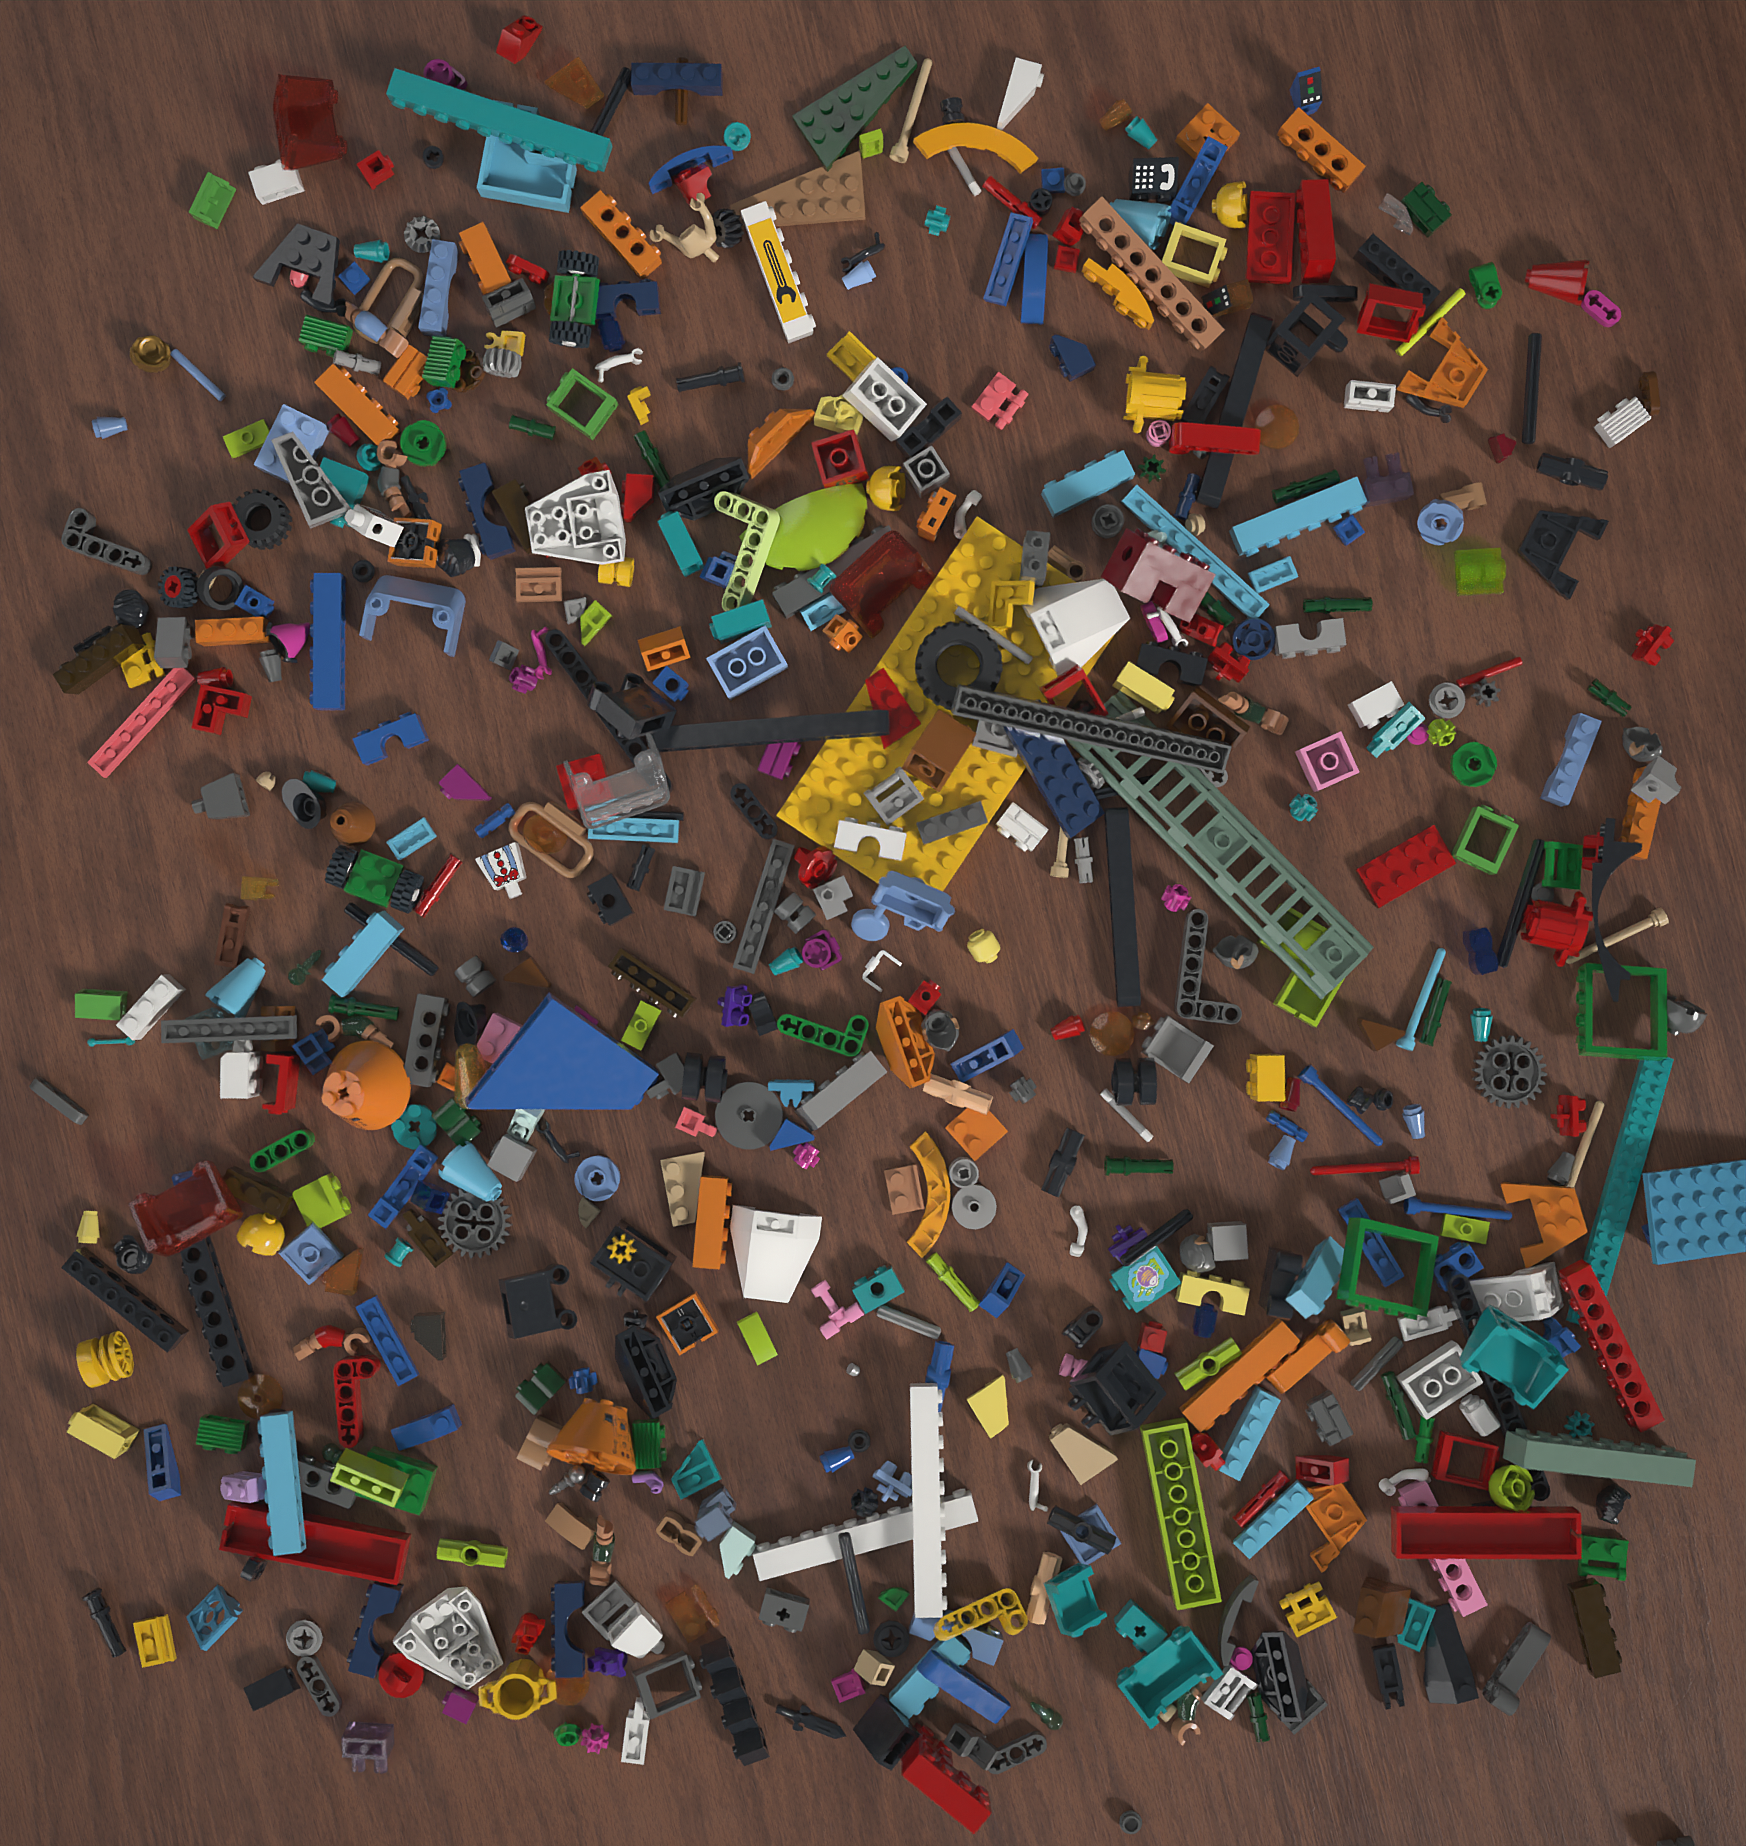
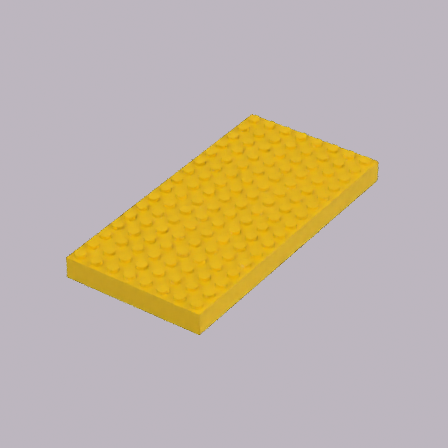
(850, 766)

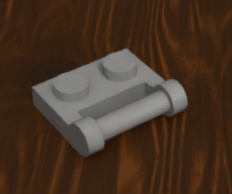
(897, 802)
(606, 1605)
(1225, 1688)

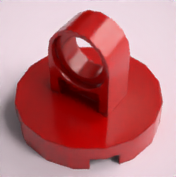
(815, 865)
(400, 1675)

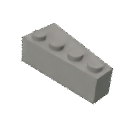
(311, 486)
(840, 1091)

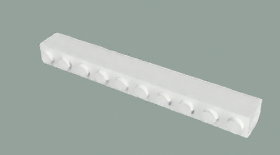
(926, 1500)
(866, 1535)

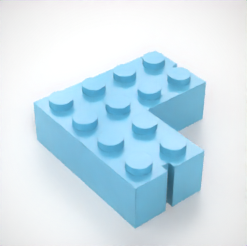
(523, 175)

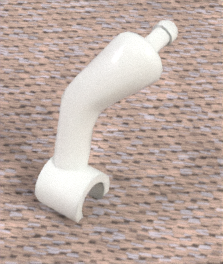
(616, 360)
(960, 526)
(1170, 625)
(1078, 1216)
(1388, 1485)
(1034, 1488)

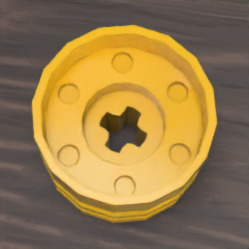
(104, 1359)

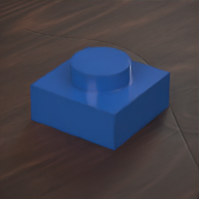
(1053, 180)
(354, 278)

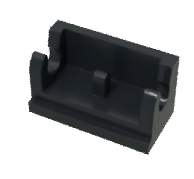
(271, 1688)

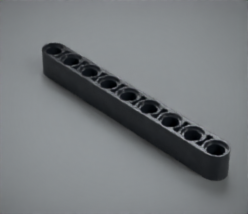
(1235, 405)
(573, 671)
(1122, 907)

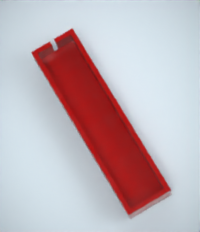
(1485, 1532)
(330, 1544)

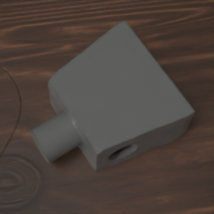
(223, 799)

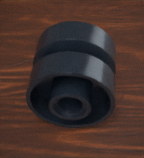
(710, 1078)
(1141, 1081)

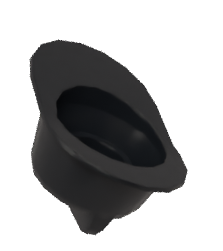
(304, 804)
(469, 1022)

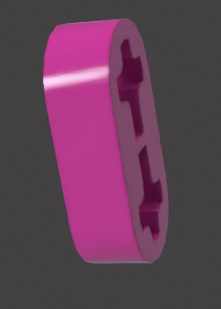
(1600, 308)
(1154, 624)

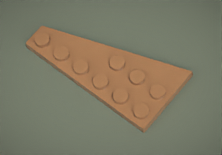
(815, 195)

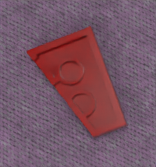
(886, 696)

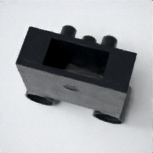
(632, 709)
(1278, 1281)
(530, 1303)

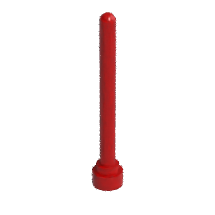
(1409, 1165)

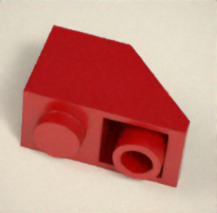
(518, 38)
(639, 495)

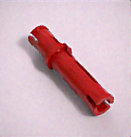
(1011, 200)
(434, 890)
(1261, 1498)

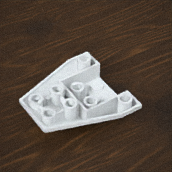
(579, 521)
(1076, 620)
(772, 1250)
(451, 1638)

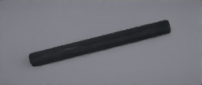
(1520, 902)

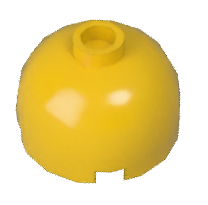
(1231, 205)
(887, 487)
(262, 1233)

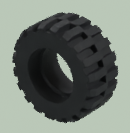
(951, 635)

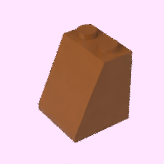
(938, 750)

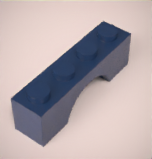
(697, 77)
(478, 485)
(368, 1654)
(568, 1659)

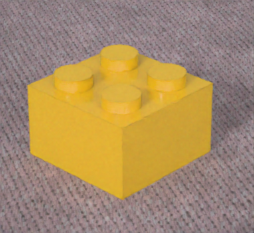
(1266, 1077)

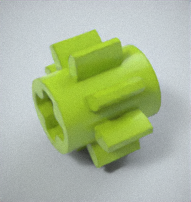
(1441, 732)

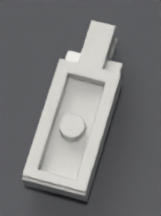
(1437, 1320)
(635, 1735)

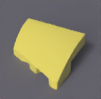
(837, 415)
(991, 1406)

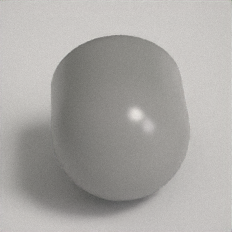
(853, 1369)

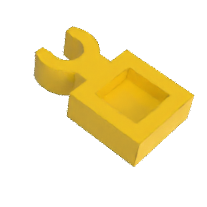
(509, 340)

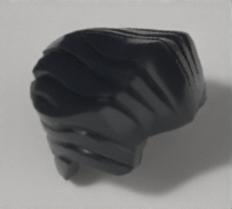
(455, 556)
(131, 608)
(132, 1255)
(1611, 1502)

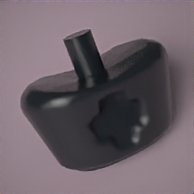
(634, 1319)

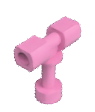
(839, 1315)

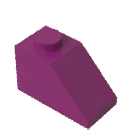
(462, 786)

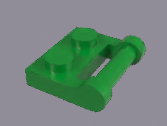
(1568, 865)
(1603, 1549)

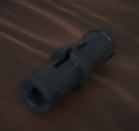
(640, 868)

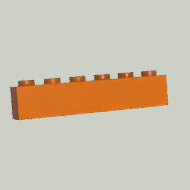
(1239, 1375)

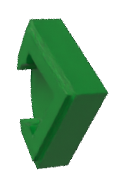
(894, 1597)

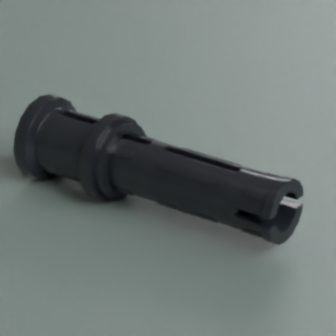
(721, 376)
(100, 1613)

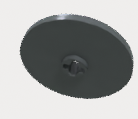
(766, 1115)

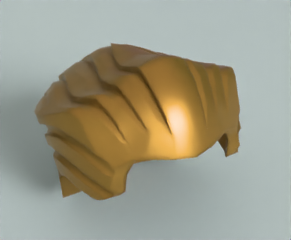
(150, 354)

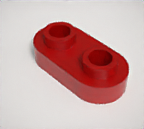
(518, 265)

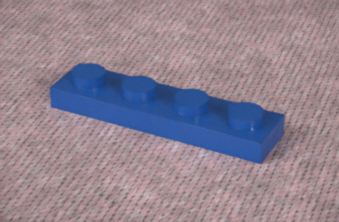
(1008, 259)
(1373, 1246)
(387, 1340)

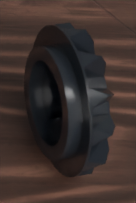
(883, 1646)

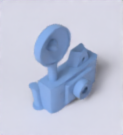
(905, 896)

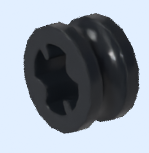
(436, 151)

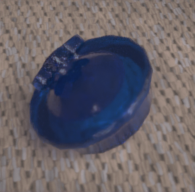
(514, 940)

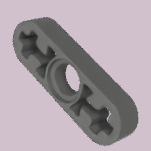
(58, 1100)
(316, 1694)
(1033, 1751)

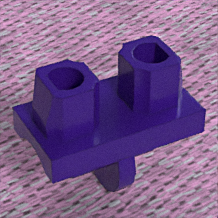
(733, 1005)
(1121, 1247)
(608, 1662)

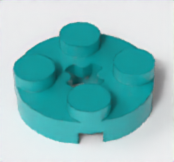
(428, 1127)

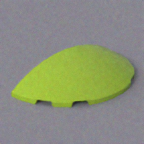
(816, 527)

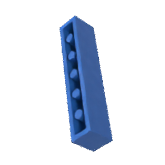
(328, 641)

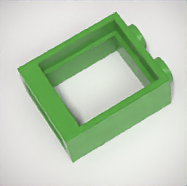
(599, 418)
(1474, 860)

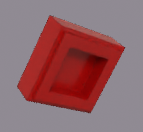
(1066, 259)

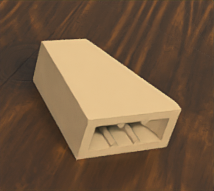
(1080, 1452)

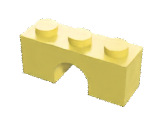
(1232, 1295)

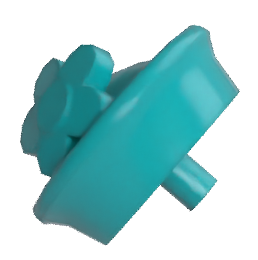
(737, 136)
(368, 457)

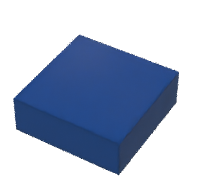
(1348, 530)

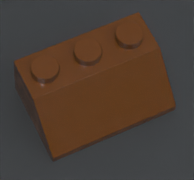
(1207, 718)

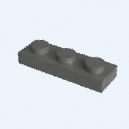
(952, 822)

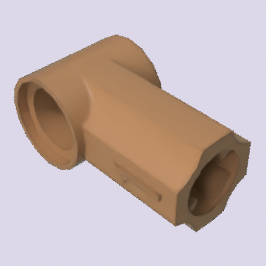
(1468, 497)
(1065, 563)

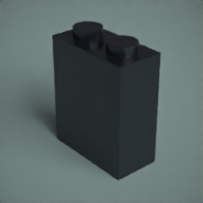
(886, 1732)

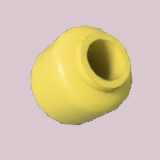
(983, 946)

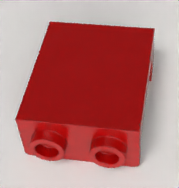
(287, 1082)

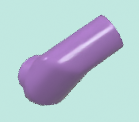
(650, 1478)

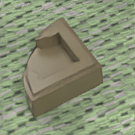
(587, 1211)

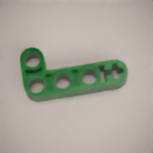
(821, 1030)

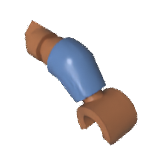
(376, 330)

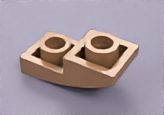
(570, 1527)

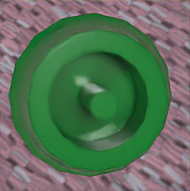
(567, 1734)

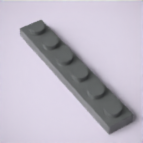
(763, 906)
(228, 1029)

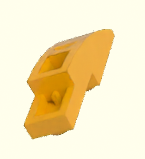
(1128, 296)

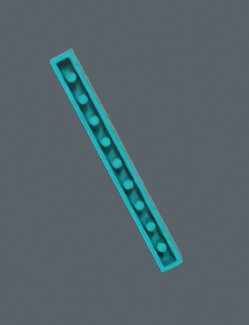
(499, 120)

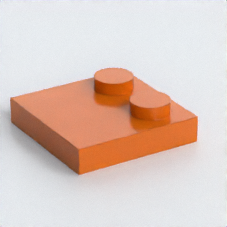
(976, 1131)

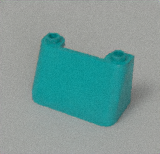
(1513, 1356)
(1167, 1674)

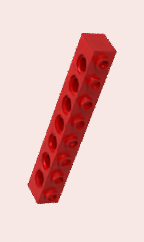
(1647, 1412)

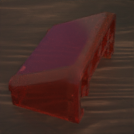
(306, 122)
(880, 579)
(185, 1211)

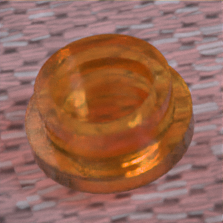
(1142, 1021)

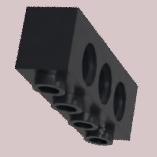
(1392, 269)

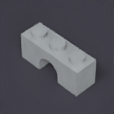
(1329, 638)

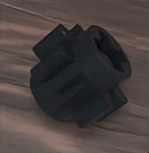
(864, 1502)

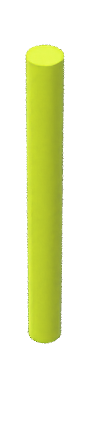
(1431, 321)

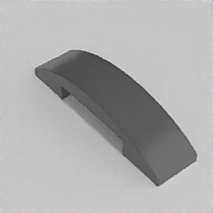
(1243, 1591)

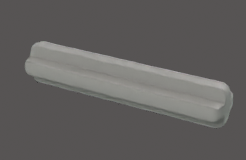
(908, 1322)

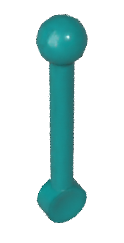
(92, 1042)

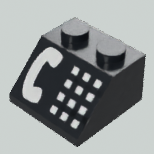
(1153, 179)

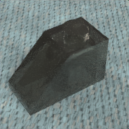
(430, 1333)

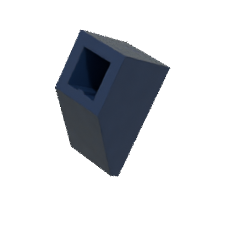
(1073, 356)

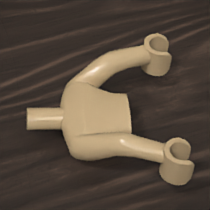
(694, 239)

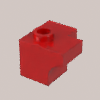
(693, 181)

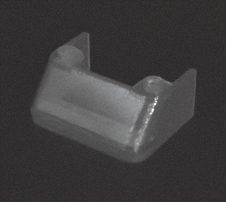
(621, 793)

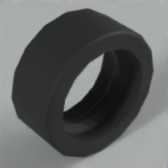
(205, 580)

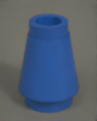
(836, 1458)

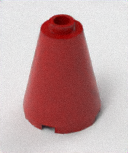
(1559, 279)

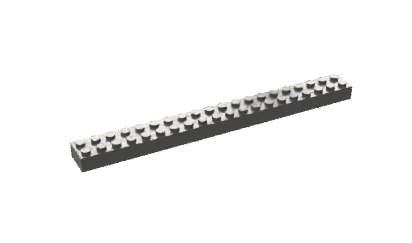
(1090, 728)

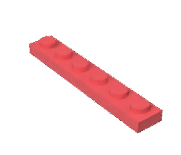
(141, 721)

